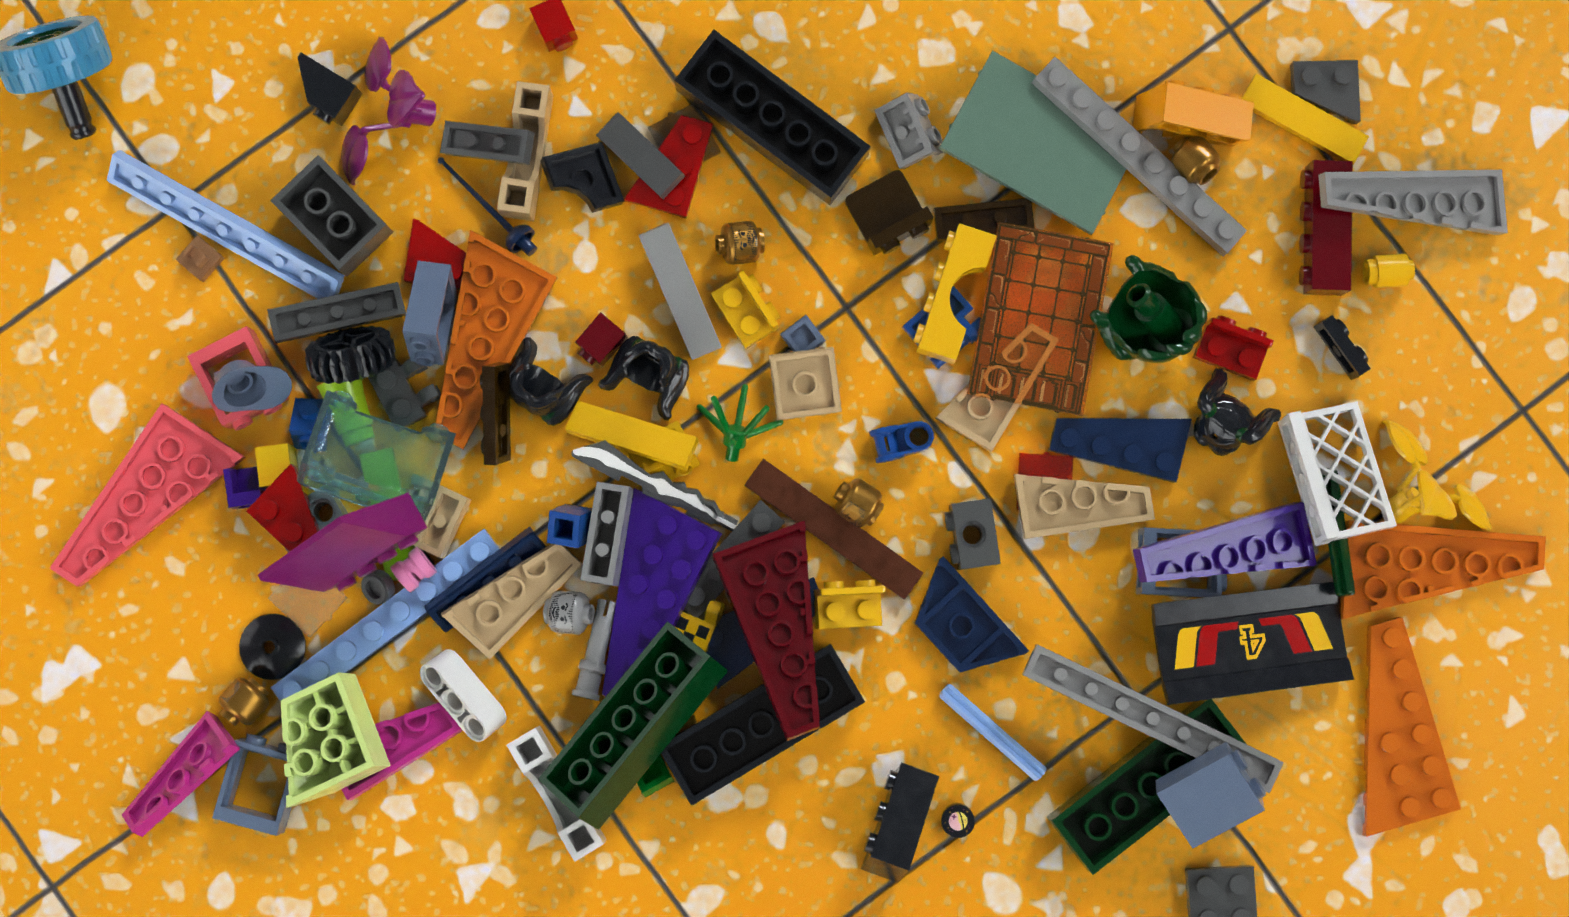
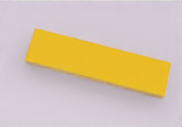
(1304, 120)
(632, 435)

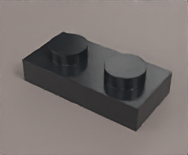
(1336, 338)

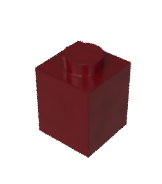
(600, 340)

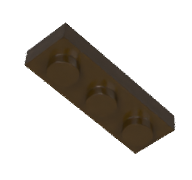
(982, 216)
(495, 413)

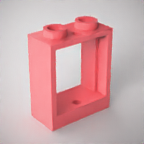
(219, 352)

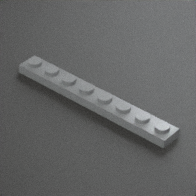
(1138, 156)
(1142, 712)

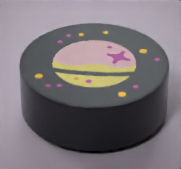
(957, 820)

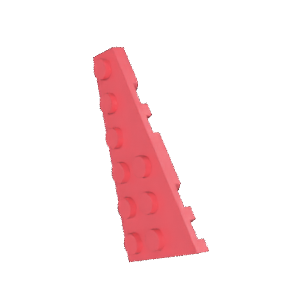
(156, 479)

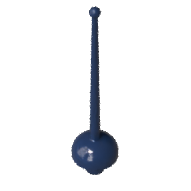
(518, 237)

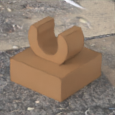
(200, 258)

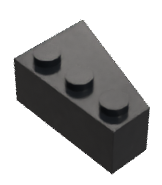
(899, 822)

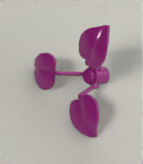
(404, 108)

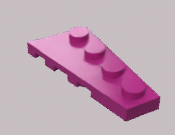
(406, 741)
(186, 769)

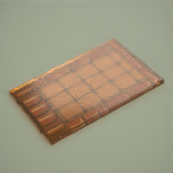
(1035, 319)

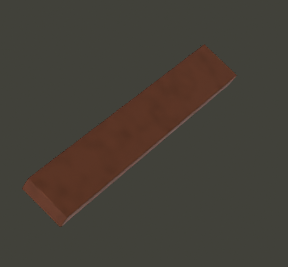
(834, 530)

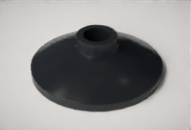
(288, 643)

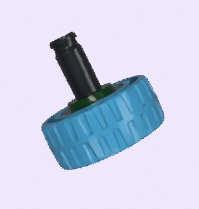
(55, 59)

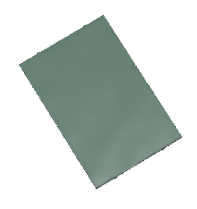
(1032, 146)

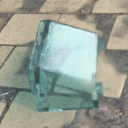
(372, 458)

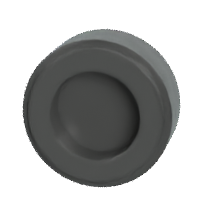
(378, 587)

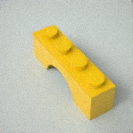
(967, 254)

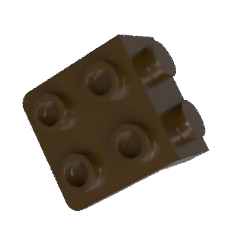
(888, 213)

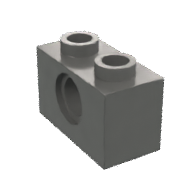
(976, 514)

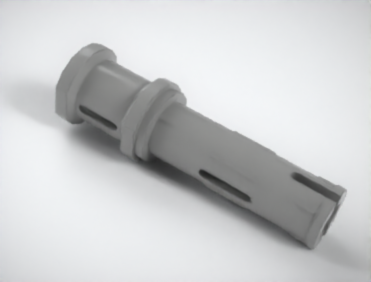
(593, 664)

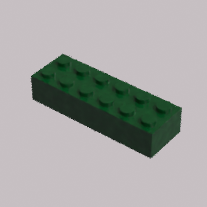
(632, 726)
(1123, 799)

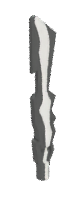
(658, 485)

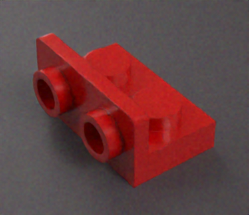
(1233, 347)

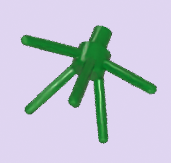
(736, 434)

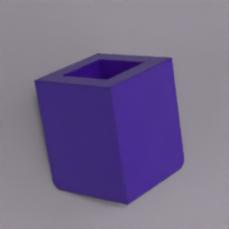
(242, 487)

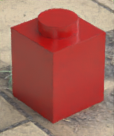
(554, 25)

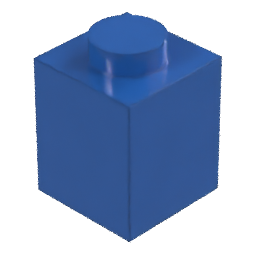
(569, 525)

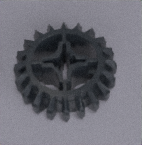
(350, 354)

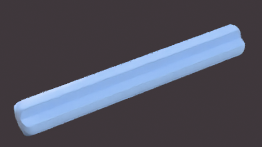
(992, 732)

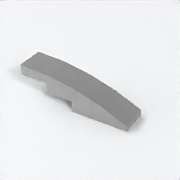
(680, 291)

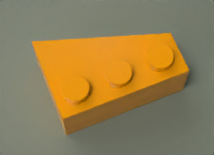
(1194, 113)

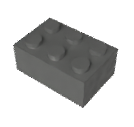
(332, 216)

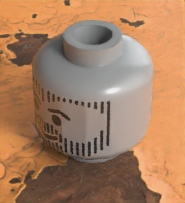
(568, 612)

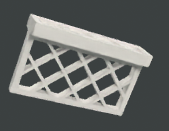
(1309, 473)

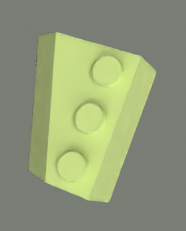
(329, 739)

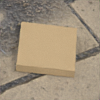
(805, 383)

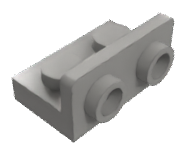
(909, 129)

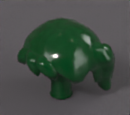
(1151, 315)

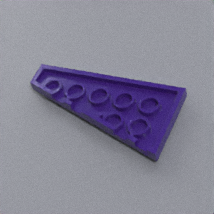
(657, 576)

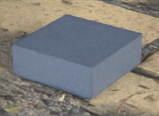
(802, 335)

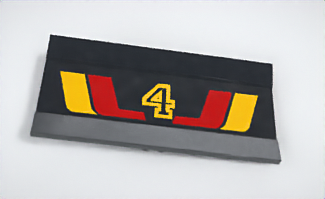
(1250, 642)

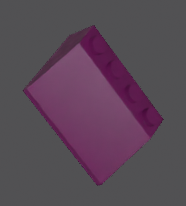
(349, 547)

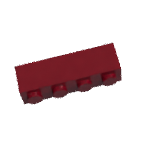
(1325, 236)

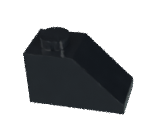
(327, 91)

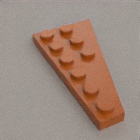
(492, 317)
(1426, 562)
(1402, 747)

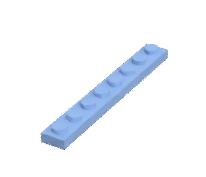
(223, 226)
(387, 619)

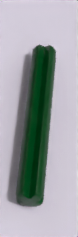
(1339, 550)

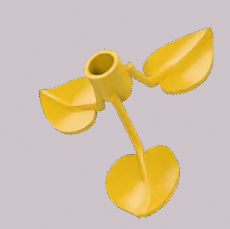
(1429, 497)

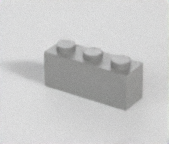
(607, 534)

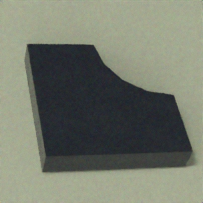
(585, 173)

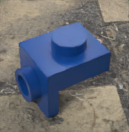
(303, 420)

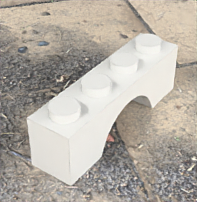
(533, 756)

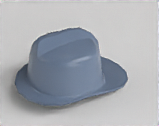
(249, 387)

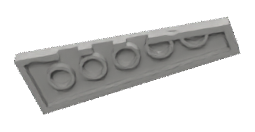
(1438, 197)

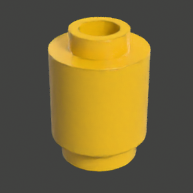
(1388, 270)

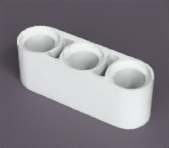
(463, 695)

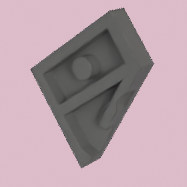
(1329, 86)

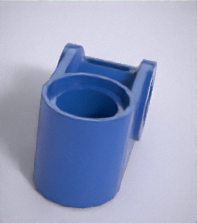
(899, 441)

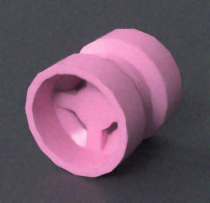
(413, 569)

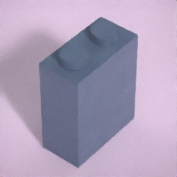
(1211, 794)

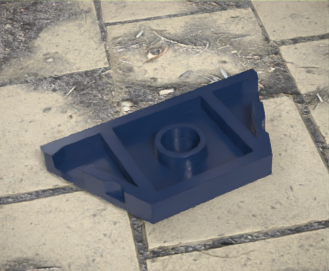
(963, 623)

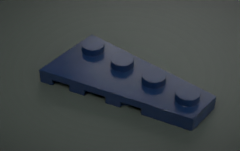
(1131, 445)
(730, 646)

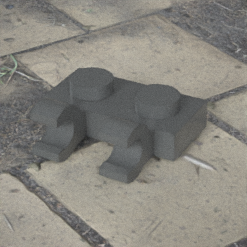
(397, 395)

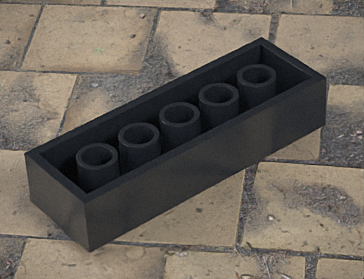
(772, 117)
(750, 733)

